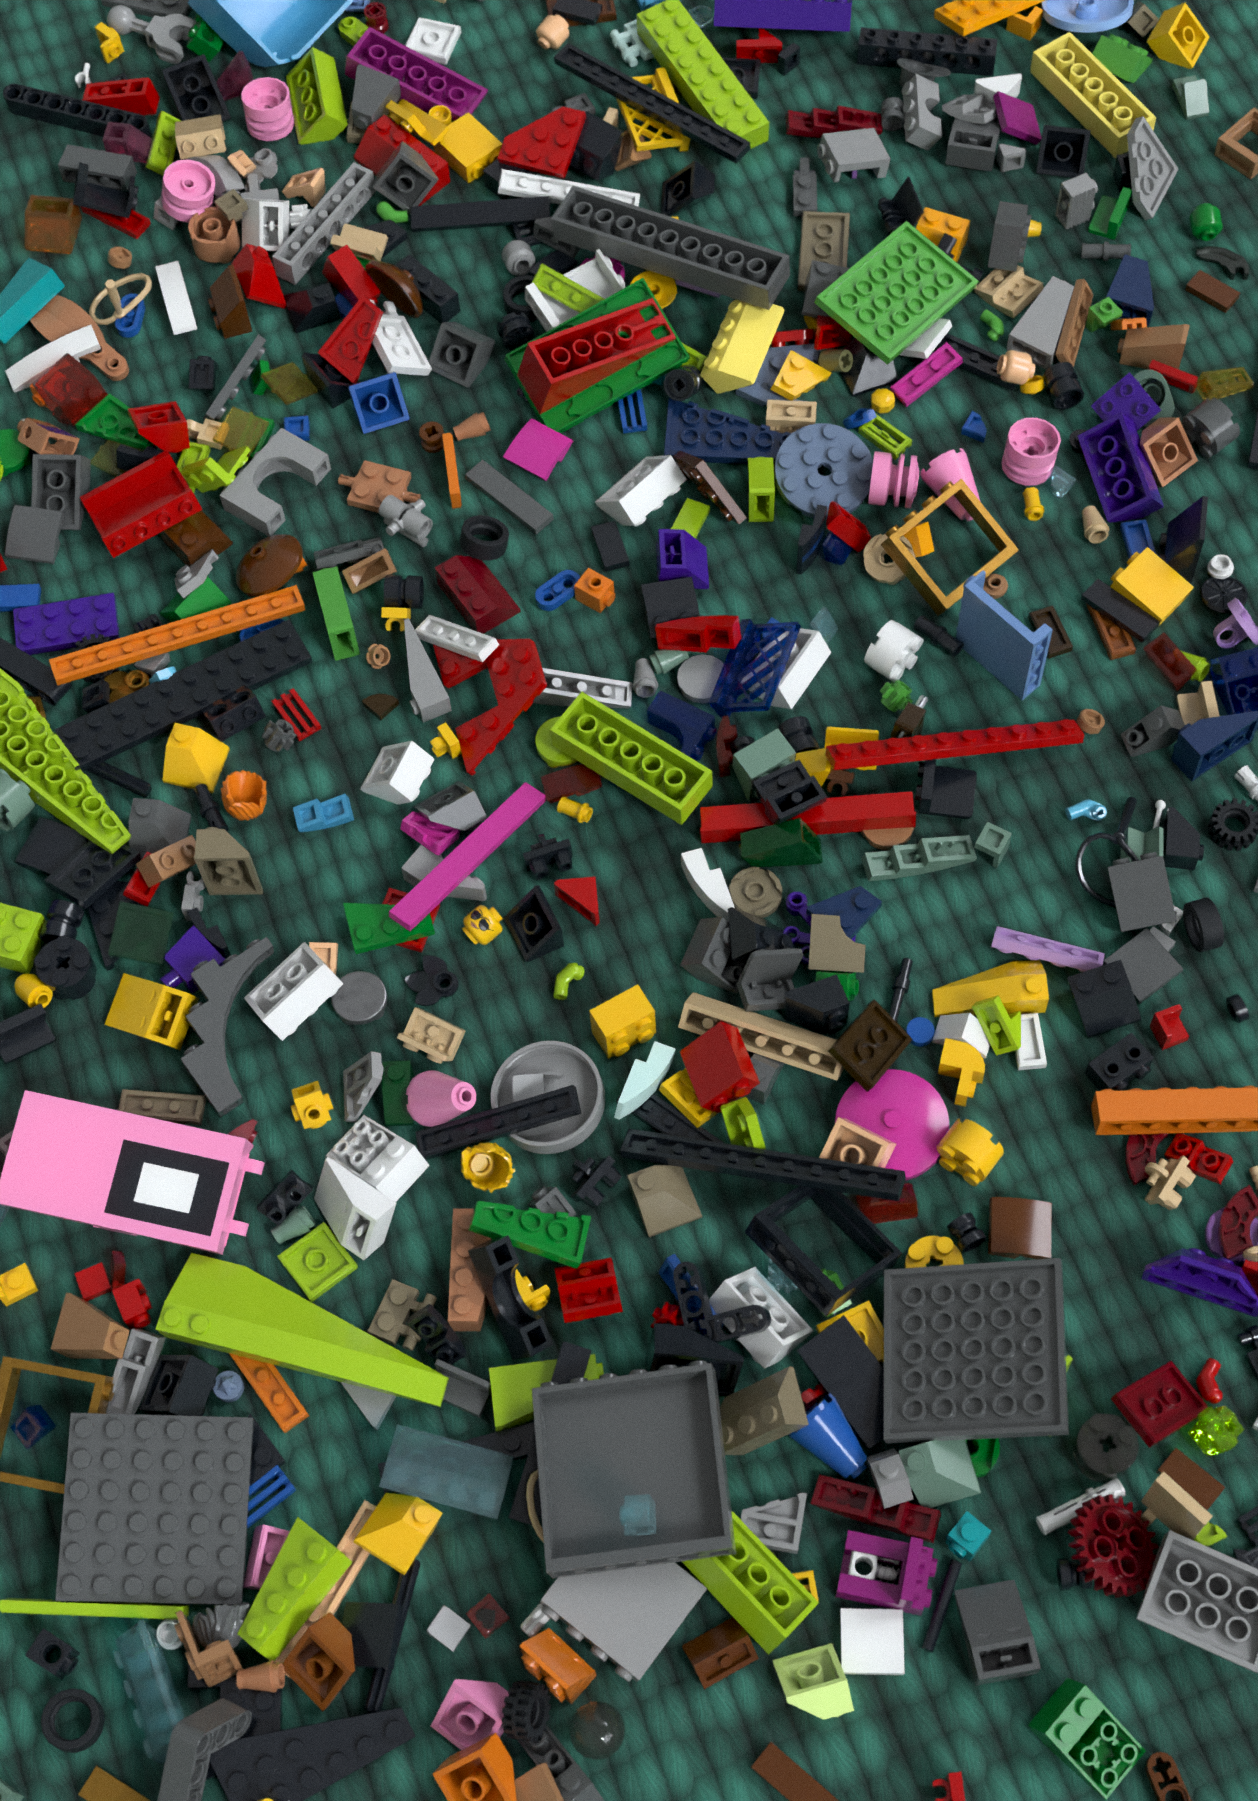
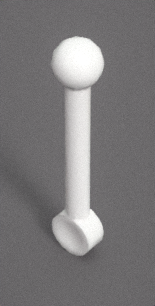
(1160, 805)

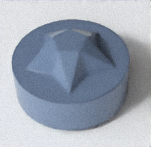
(228, 1386)

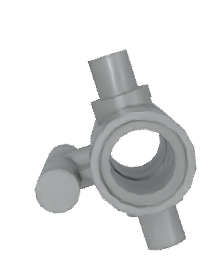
(406, 519)

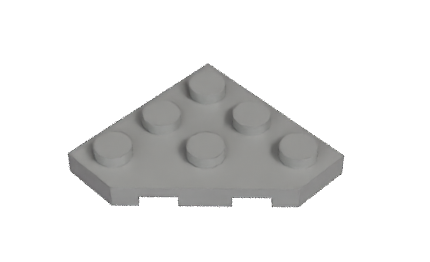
(1150, 168)

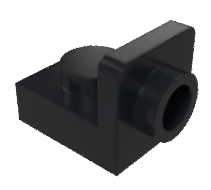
(202, 373)

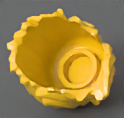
(487, 1166)

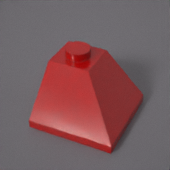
(258, 276)
(162, 425)

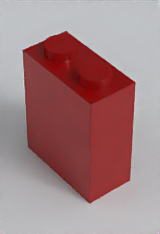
(719, 1067)

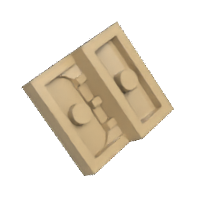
(1009, 290)
(790, 415)

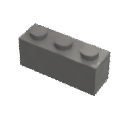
(104, 167)

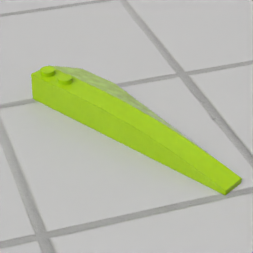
(257, 1319)

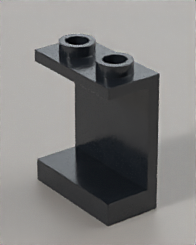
(104, 198)

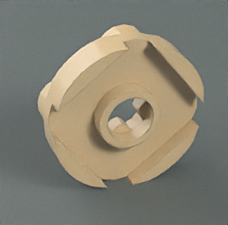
(874, 561)

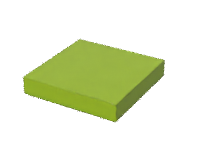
(317, 1262)

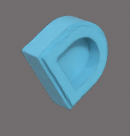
(162, 674)

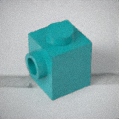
(967, 1537)

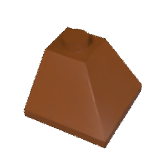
(322, 1660)

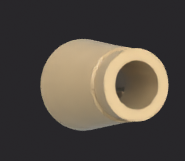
(1094, 525)

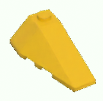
(1018, 983)

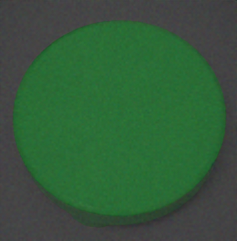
(12, 452)

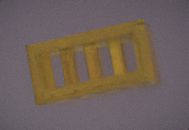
(1209, 388)

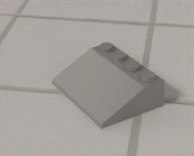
(1204, 1600)

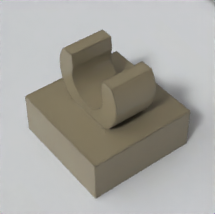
(231, 205)

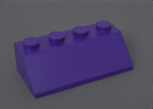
(1120, 470)

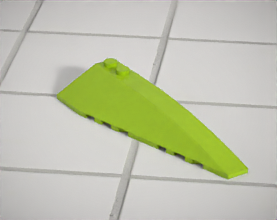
(47, 767)

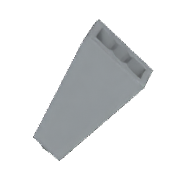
(1043, 323)

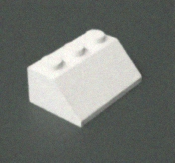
(642, 490)
(803, 664)
(293, 991)
(786, 1325)

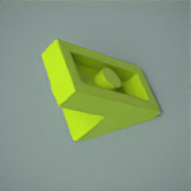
(1000, 1028)

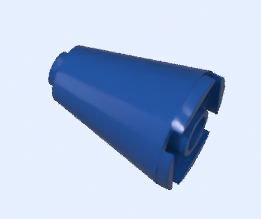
(831, 1438)

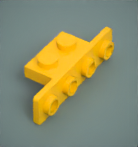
(417, 121)

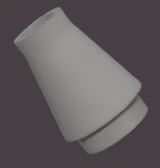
(644, 681)

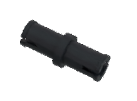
(938, 635)
(208, 807)

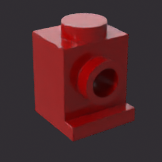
(133, 1304)

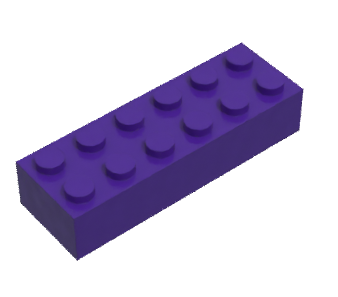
(784, 14)

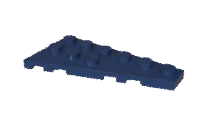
(717, 435)

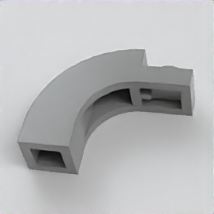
(224, 174)

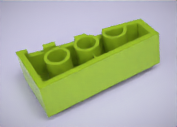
(292, 1590)

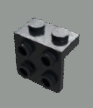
(945, 790)

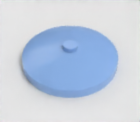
(1087, 15)

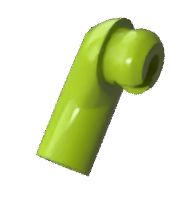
(570, 972)

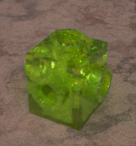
(1216, 1430)

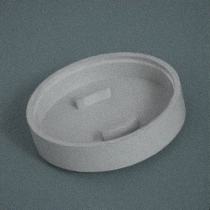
(562, 1067)

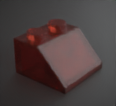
(69, 390)

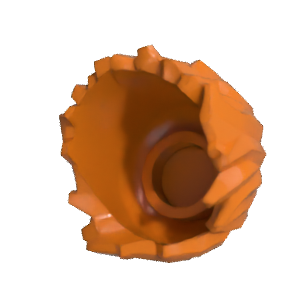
(244, 795)

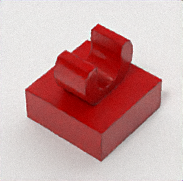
(953, 1786)

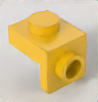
(110, 42)

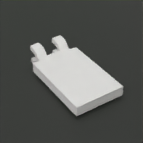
(398, 345)

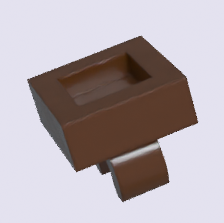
(841, 777)

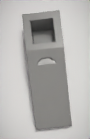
(424, 861)

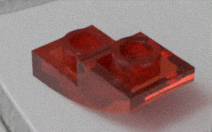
(725, 736)
(570, 781)

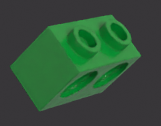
(204, 39)

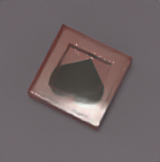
(487, 1616)

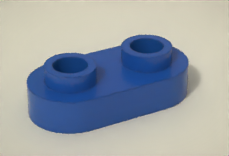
(132, 321)
(556, 590)

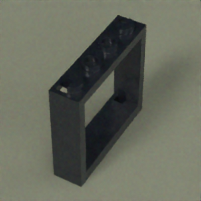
(796, 1263)

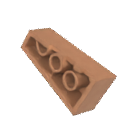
(466, 1294)

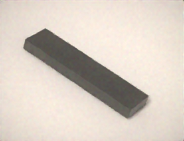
(509, 497)

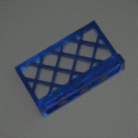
(740, 664)

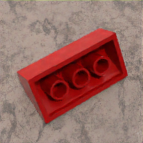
(382, 140)

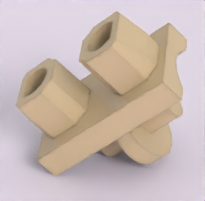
(1164, 1178)

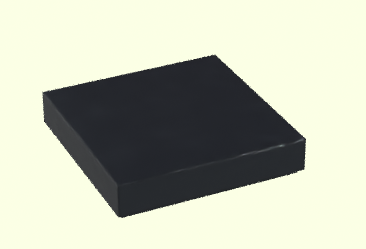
(373, 1632)

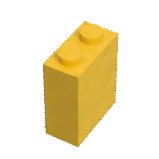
(468, 147)
(1151, 584)

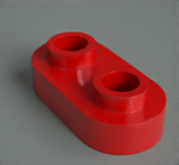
(800, 336)

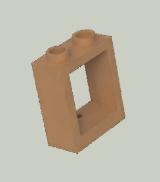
(1233, 152)

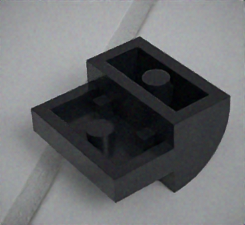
(788, 792)

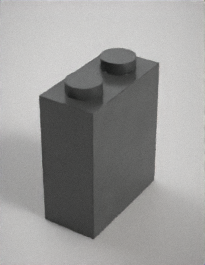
(1141, 892)

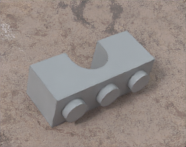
(919, 98)

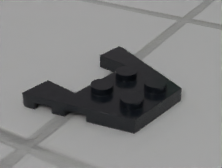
(264, 1706)

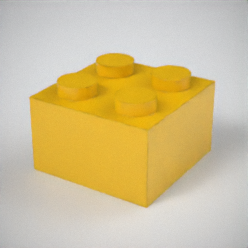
(623, 1022)

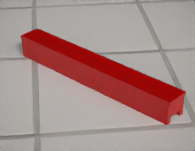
(832, 817)

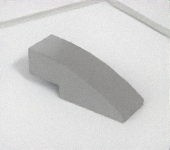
(134, 1371)

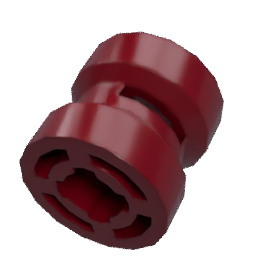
(375, 17)

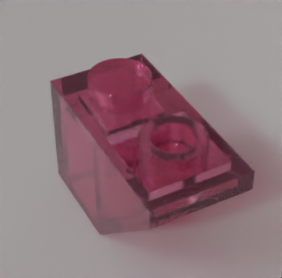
(127, 140)

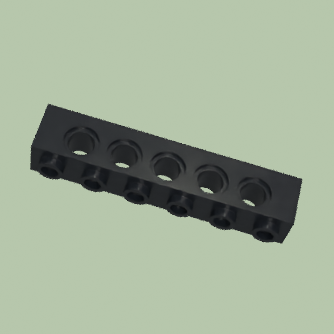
(952, 52)

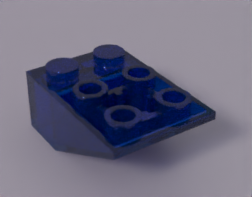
(1237, 680)

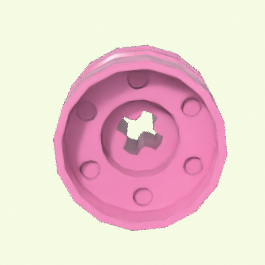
(267, 109)
(1030, 451)
(893, 480)

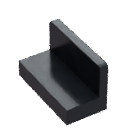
(24, 1034)

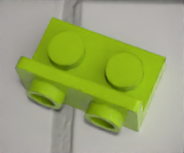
(742, 1124)

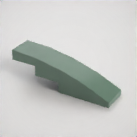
(919, 858)

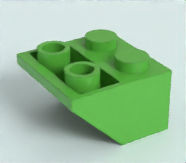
(1121, 59)

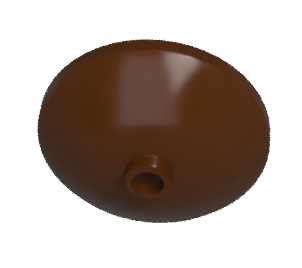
(396, 287)
(269, 564)

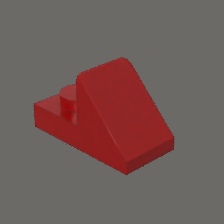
(765, 48)

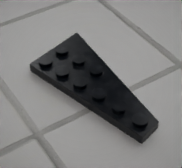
(307, 1757)

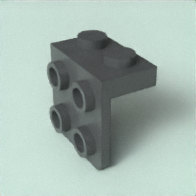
(768, 978)

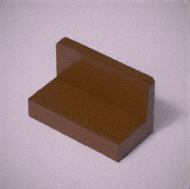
(720, 1652)

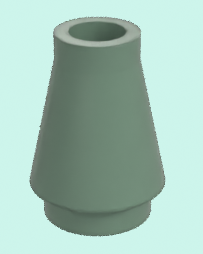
(665, 660)
(296, 1223)

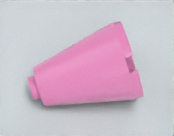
(947, 468)
(438, 1098)

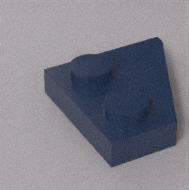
(852, 906)

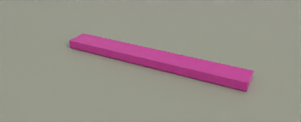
(467, 857)

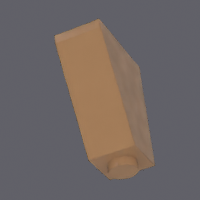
(1156, 343)
(88, 1332)

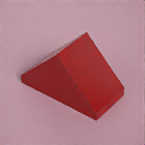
(830, 334)
(580, 895)

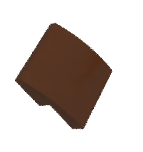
(1020, 1228)

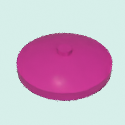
(903, 1111)

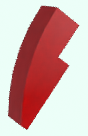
(699, 633)

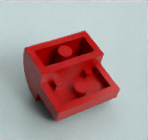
(588, 1290)

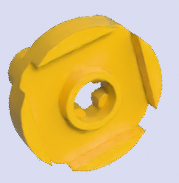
(935, 1248)

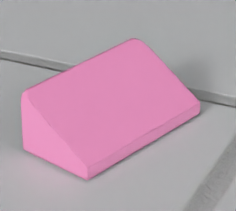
(264, 1550)

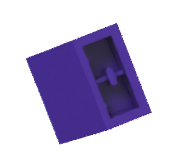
(681, 557)

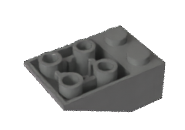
(973, 144)
(996, 1632)

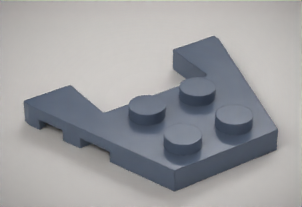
(772, 363)

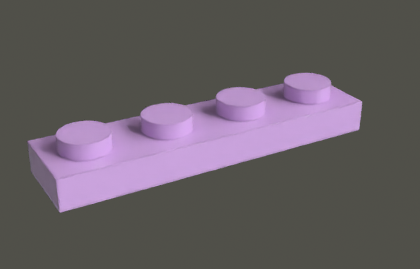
(1038, 948)

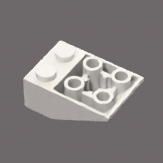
(379, 1158)
(353, 1209)

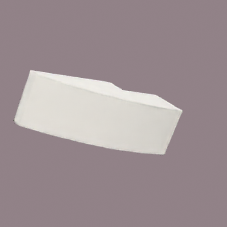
(707, 883)

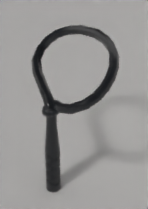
(1117, 838)

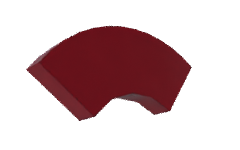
(1139, 1152)
(1236, 1222)

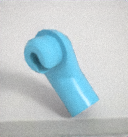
(1086, 808)

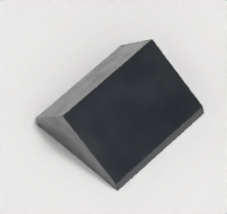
(1063, 151)
(327, 379)
(534, 925)

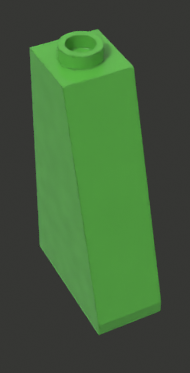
(336, 613)

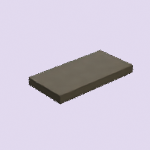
(823, 240)

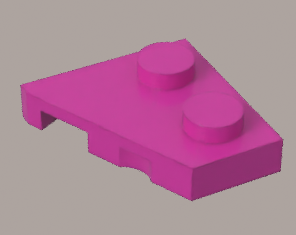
(428, 833)

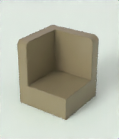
(1142, 19)

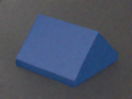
(378, 402)

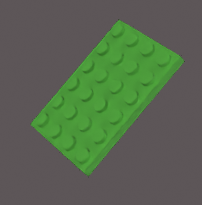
(896, 292)

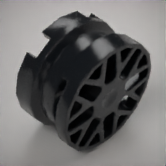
(515, 330)

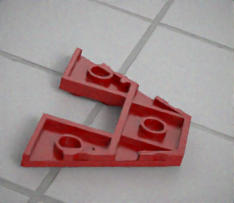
(516, 682)

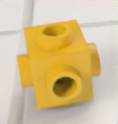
(311, 1105)

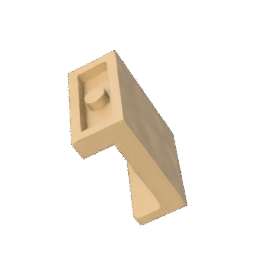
(200, 136)

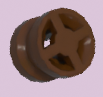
(435, 442)

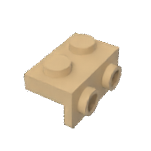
(432, 1036)

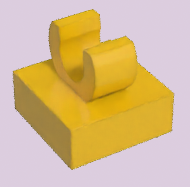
(395, 614)
(445, 742)

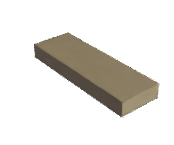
(164, 1106)

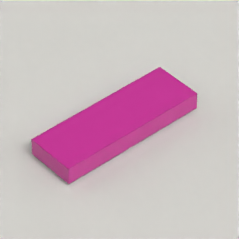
(926, 374)

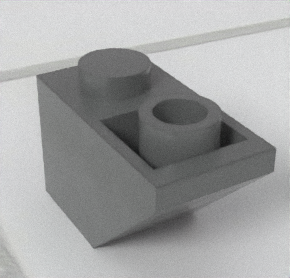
(1153, 731)

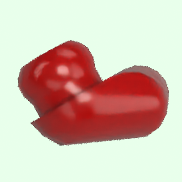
(1206, 1382)

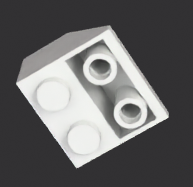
(265, 223)

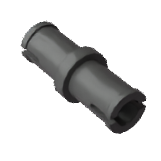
(1105, 250)

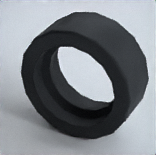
(514, 287)
(484, 526)
(1203, 924)
(52, 1708)

